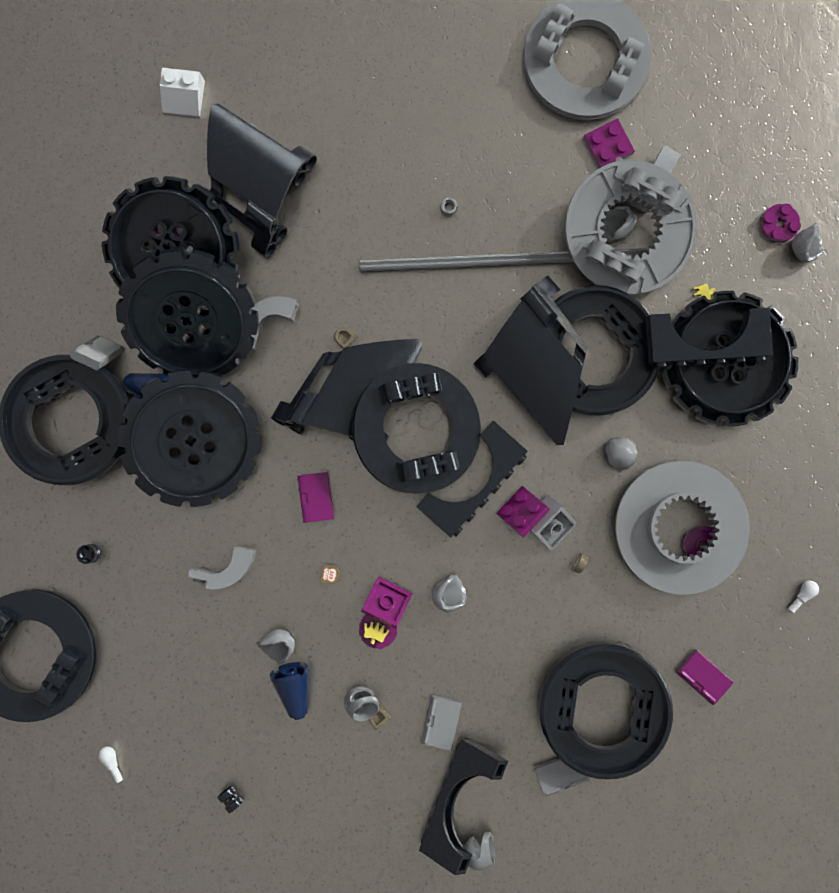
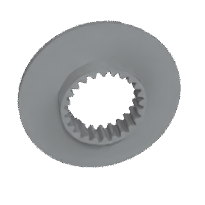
(674, 223)
(637, 532)

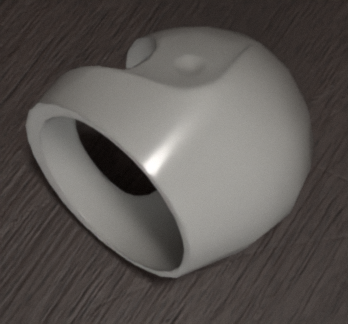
(361, 704)
(483, 855)

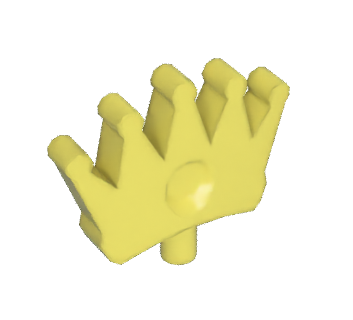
(704, 290)
(375, 633)

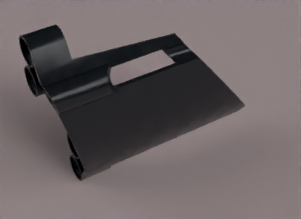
(255, 171)
(536, 362)
(352, 372)

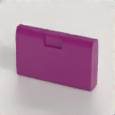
(315, 497)
(704, 677)

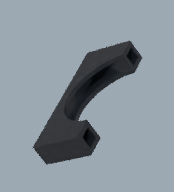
(668, 347)
(505, 455)
(440, 838)

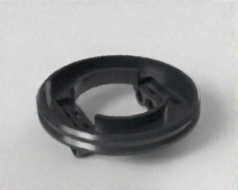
(628, 323)
(37, 386)
(427, 472)
(72, 667)
(649, 720)

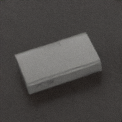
(96, 352)
(441, 722)
(556, 776)

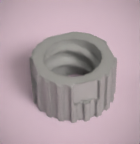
(451, 201)

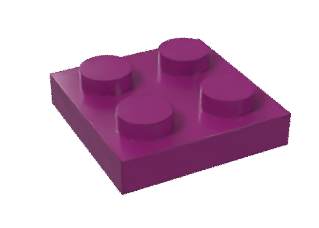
(608, 143)
(523, 511)
(386, 602)

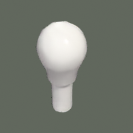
(807, 591)
(107, 757)

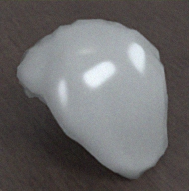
(618, 223)
(808, 244)
(621, 453)
(449, 594)
(277, 645)

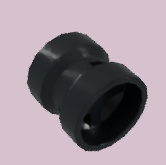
(84, 553)
(233, 801)

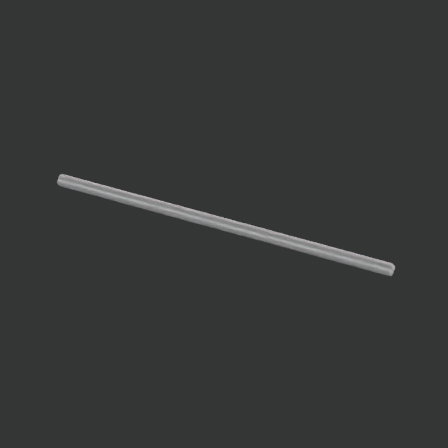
(475, 261)

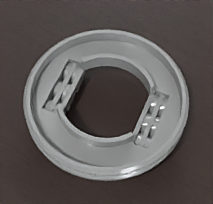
(625, 76)

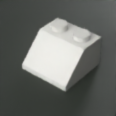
(181, 92)

